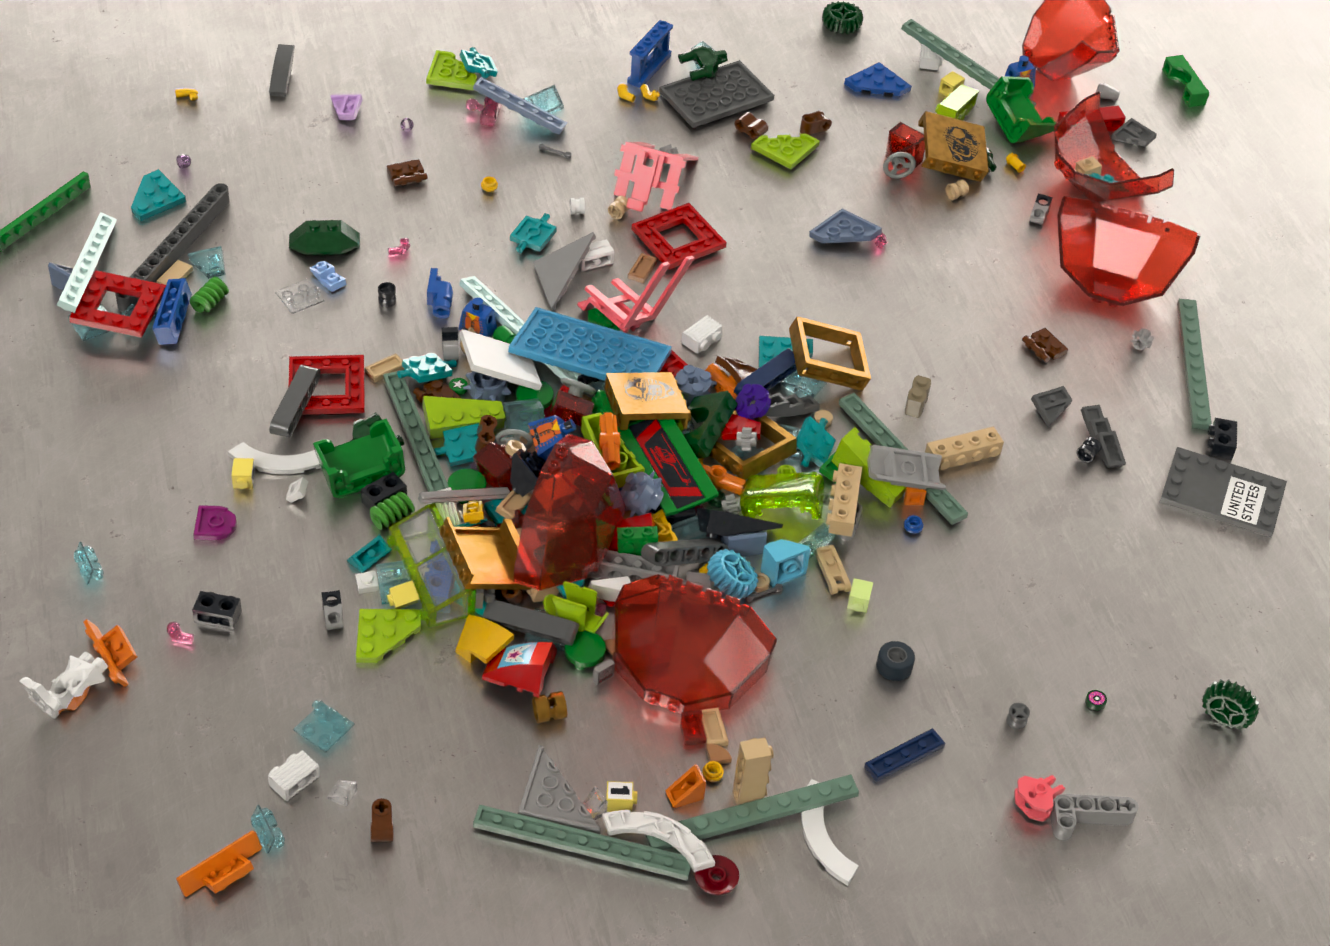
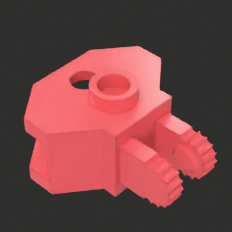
(1038, 796)

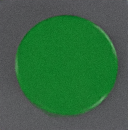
(545, 394)
(466, 479)
(586, 650)

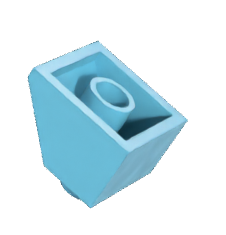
(784, 561)

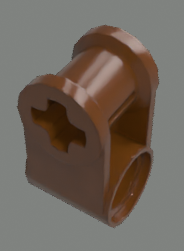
(814, 123)
(381, 821)

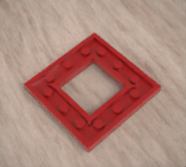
(707, 243)
(149, 296)
(354, 396)

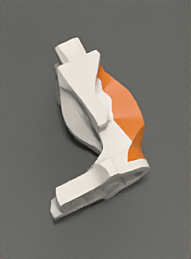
(75, 681)

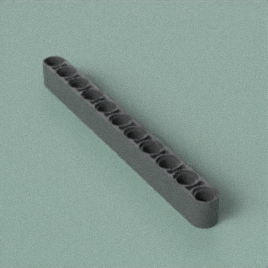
(178, 240)

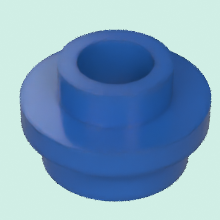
(913, 524)

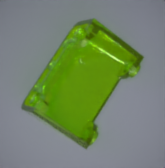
(783, 491)

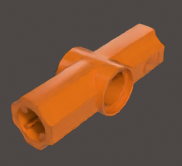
(723, 381)
(609, 440)
(723, 480)

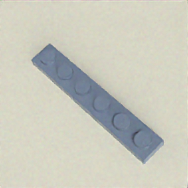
(519, 105)

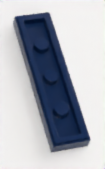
(904, 755)

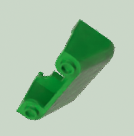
(1015, 111)
(360, 461)

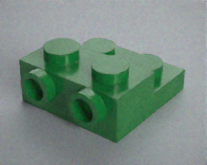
(632, 539)

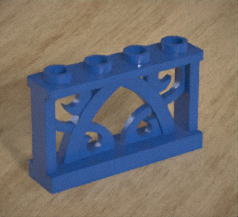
(645, 66)

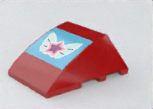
(521, 666)

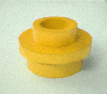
(489, 184)
(713, 766)

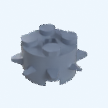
(694, 382)
(486, 387)
(641, 493)

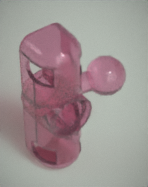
(489, 113)

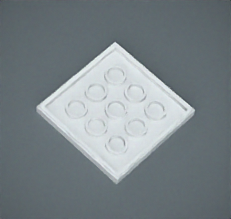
(493, 359)

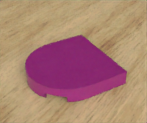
(214, 523)

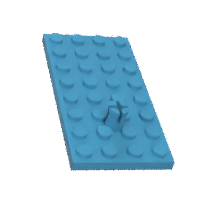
(586, 346)

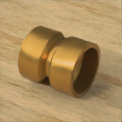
(542, 706)

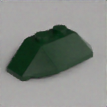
(324, 237)

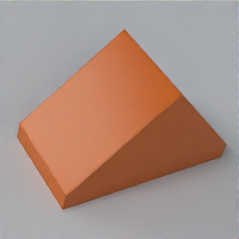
(687, 788)

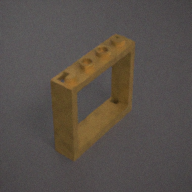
(826, 371)
(784, 447)

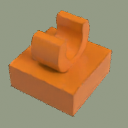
(914, 496)

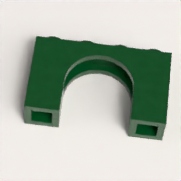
(715, 413)

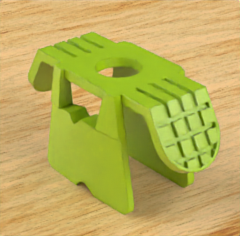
(575, 607)

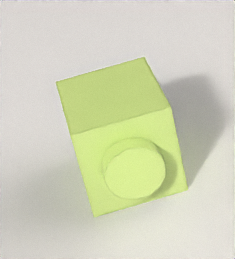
(860, 595)

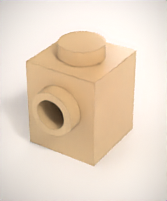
(1088, 166)

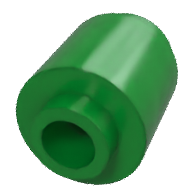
(504, 334)

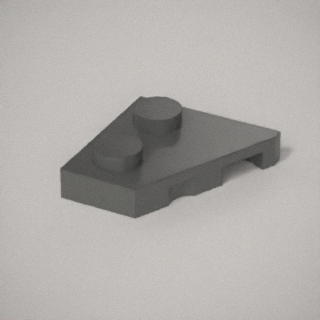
(1134, 133)
(1051, 403)

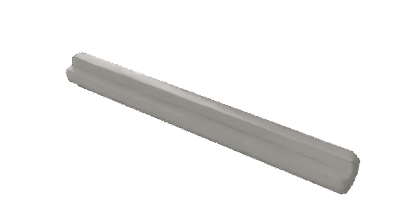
(463, 495)

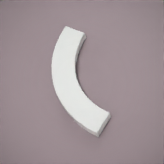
(276, 463)
(664, 829)
(822, 846)

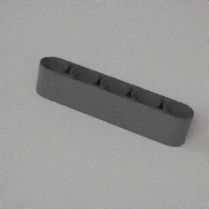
(294, 401)
(681, 551)
(531, 622)

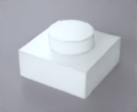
(297, 490)
(366, 582)

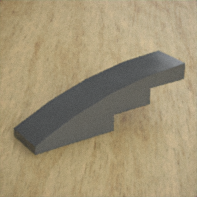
(281, 70)
(790, 405)
(1100, 429)

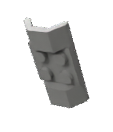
(905, 467)

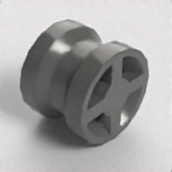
(1018, 710)

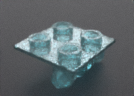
(323, 726)

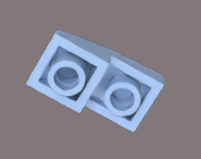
(327, 277)

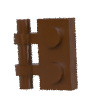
(406, 172)
(1045, 345)
(435, 388)

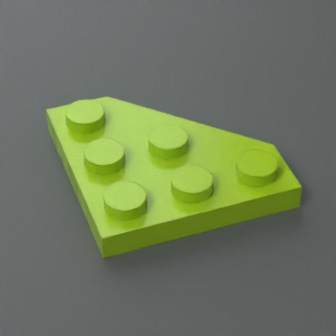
(449, 72)
(786, 149)
(384, 631)

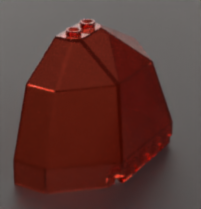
(1071, 38)
(1085, 135)
(1120, 255)
(568, 517)
(687, 644)

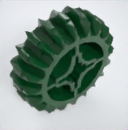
(842, 17)
(1230, 704)

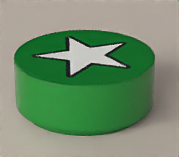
(457, 385)

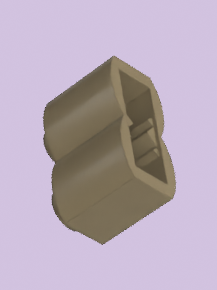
(917, 396)

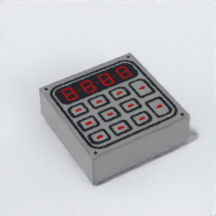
(603, 672)

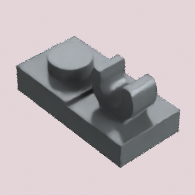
(487, 595)

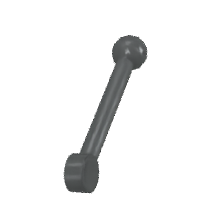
(567, 155)
(778, 588)

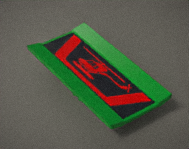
(663, 449)

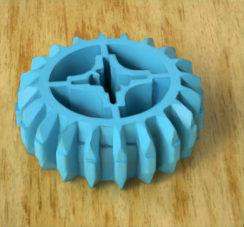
(732, 574)

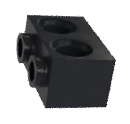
(1223, 438)
(382, 489)
(217, 610)

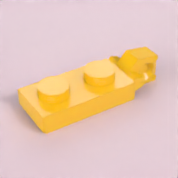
(473, 512)

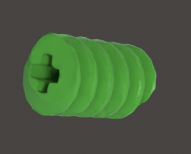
(209, 295)
(390, 509)

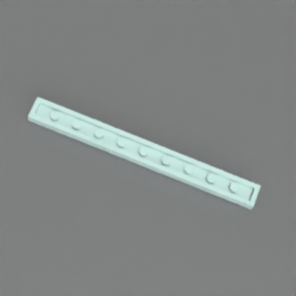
(86, 263)
(505, 316)

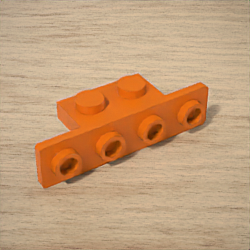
(114, 650)
(222, 867)

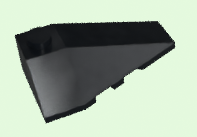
(525, 471)
(726, 524)

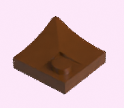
(736, 367)

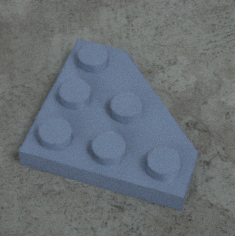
(845, 227)

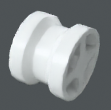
(577, 206)

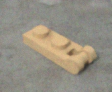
(833, 569)

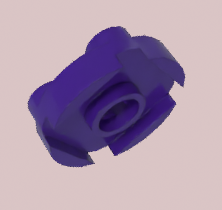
(749, 393)

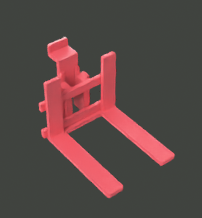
(648, 177)
(623, 316)

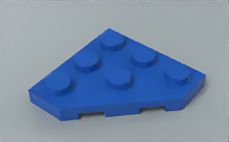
(878, 80)

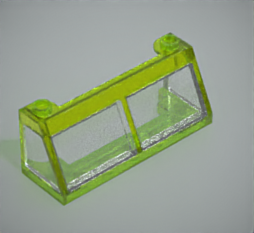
(431, 567)

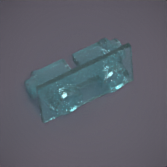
(818, 538)
(88, 563)
(262, 821)

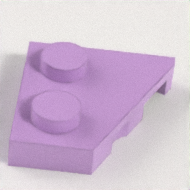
(347, 106)

